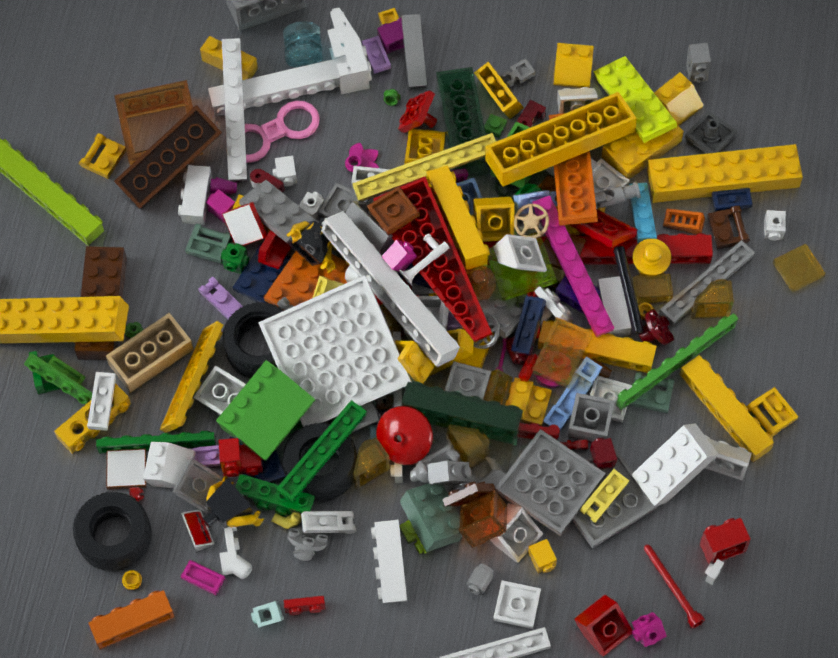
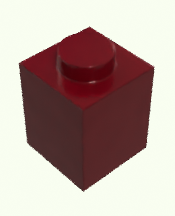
(603, 453)

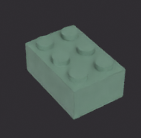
(430, 518)

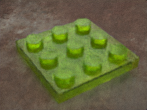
(516, 282)

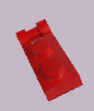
(530, 430)

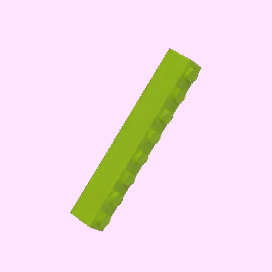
(49, 194)

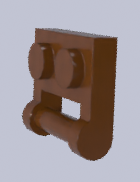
(722, 229)

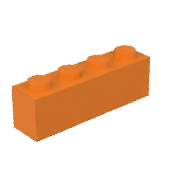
(131, 619)

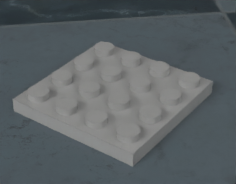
(550, 482)
(625, 510)

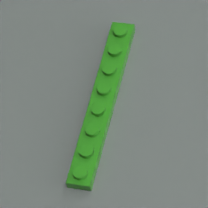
(681, 357)

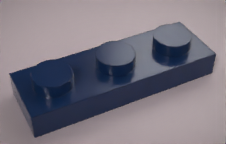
(528, 325)

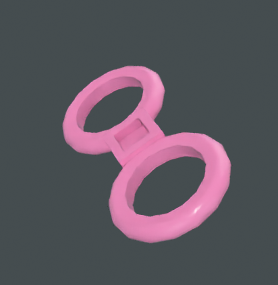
(277, 129)

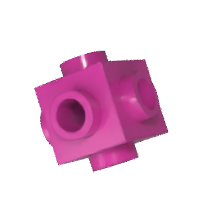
(648, 629)

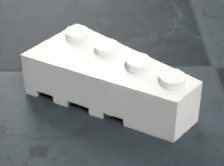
(390, 561)

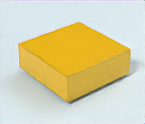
(388, 16)

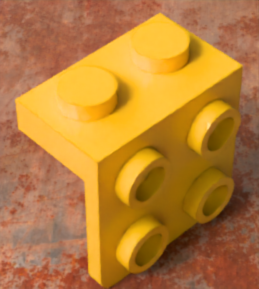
(414, 360)

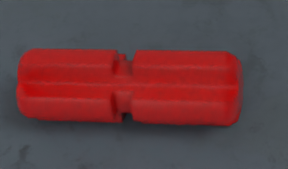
(527, 368)

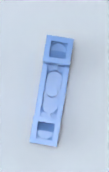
(581, 383)

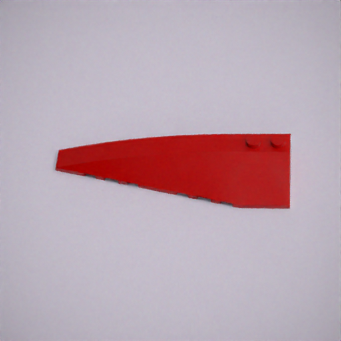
(446, 273)

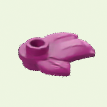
(362, 157)

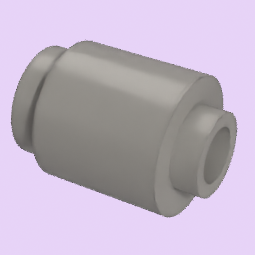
(480, 579)

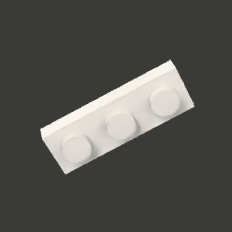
(101, 401)

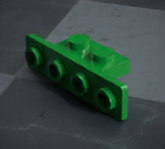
(266, 496)

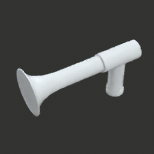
(437, 251)

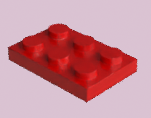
(607, 230)

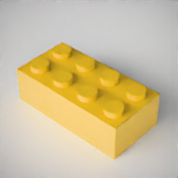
(631, 155)

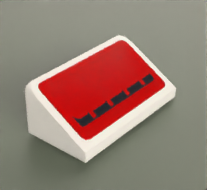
(197, 530)

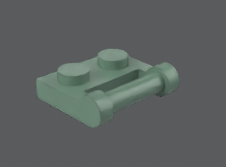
(205, 247)
(655, 399)

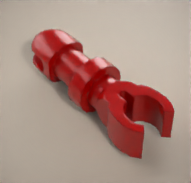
(577, 445)

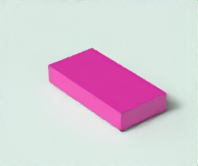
(203, 577)

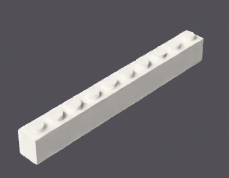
(390, 289)

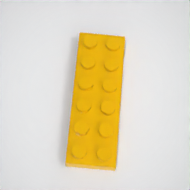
(191, 378)

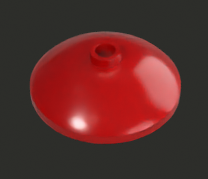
(414, 432)

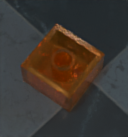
(483, 519)

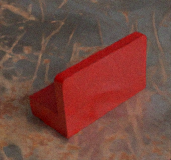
(273, 251)

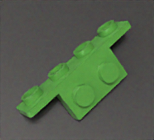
(60, 375)

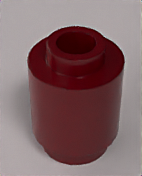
(515, 357)

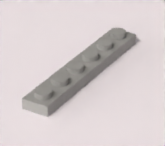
(721, 269)

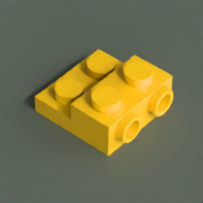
(530, 399)

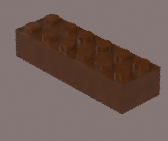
(168, 157)
(101, 277)

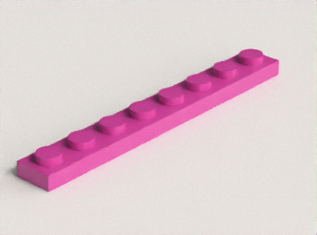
(574, 269)

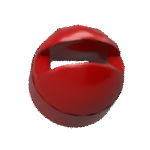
(134, 492)

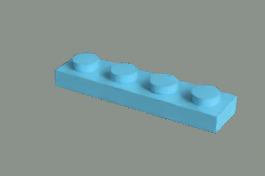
(643, 214)

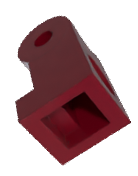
(531, 113)
(258, 176)

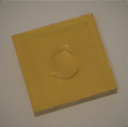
(799, 267)

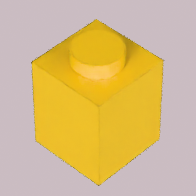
(542, 556)

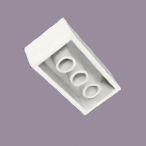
(675, 464)

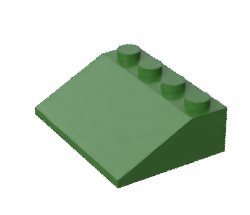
(265, 410)

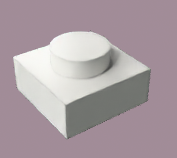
(713, 571)

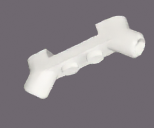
(230, 561)

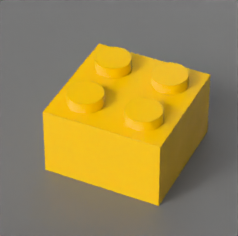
(494, 217)

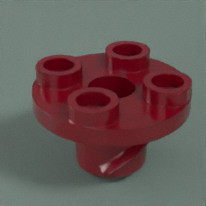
(656, 329)

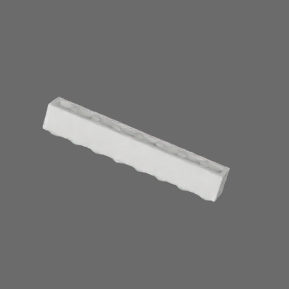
(283, 85)

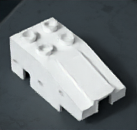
(347, 43)

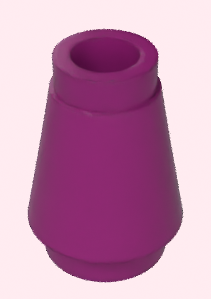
(223, 185)

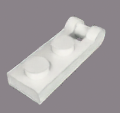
(328, 522)

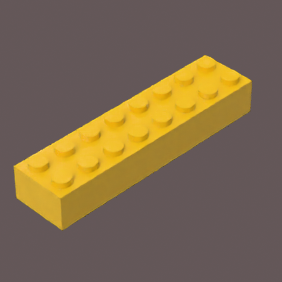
(560, 139)
(705, 173)
(63, 319)

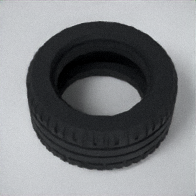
(236, 326)

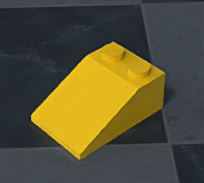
(423, 143)

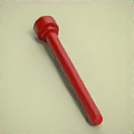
(694, 618)

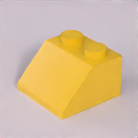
(573, 65)
(679, 98)

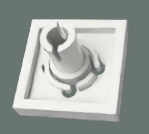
(552, 306)

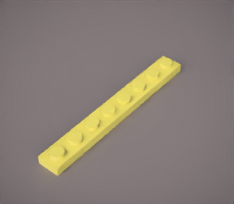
(417, 169)

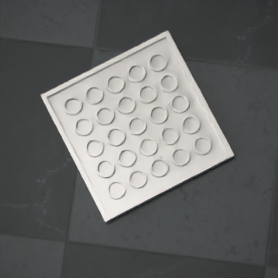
(336, 349)

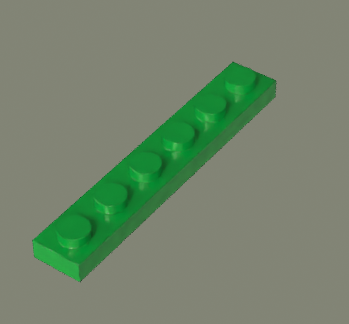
(184, 439)
(321, 451)

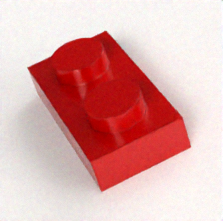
(298, 605)

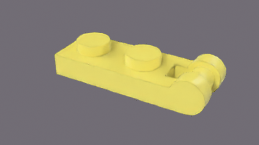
(605, 495)

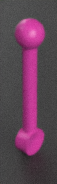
(502, 354)

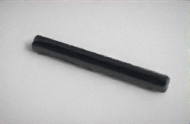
(628, 290)

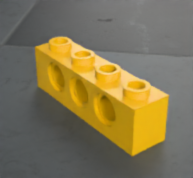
(79, 420)

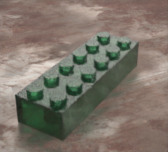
(461, 113)
(452, 408)

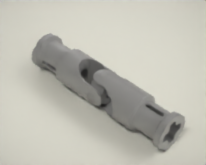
(619, 193)

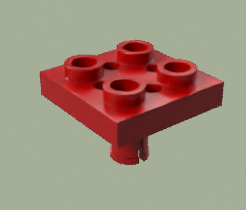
(417, 112)

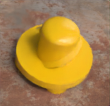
(651, 257)

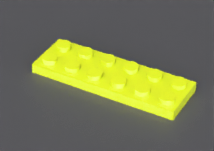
(651, 114)

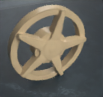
(531, 221)

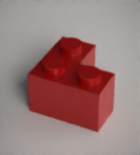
(238, 459)

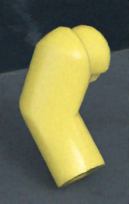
(287, 522)

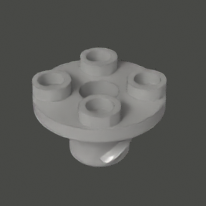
(306, 543)

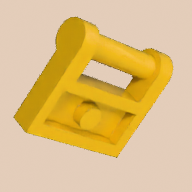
(107, 159)
(776, 407)

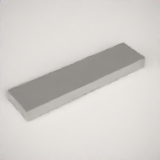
(414, 51)

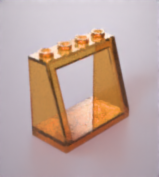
(149, 101)

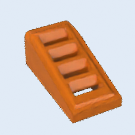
(690, 228)

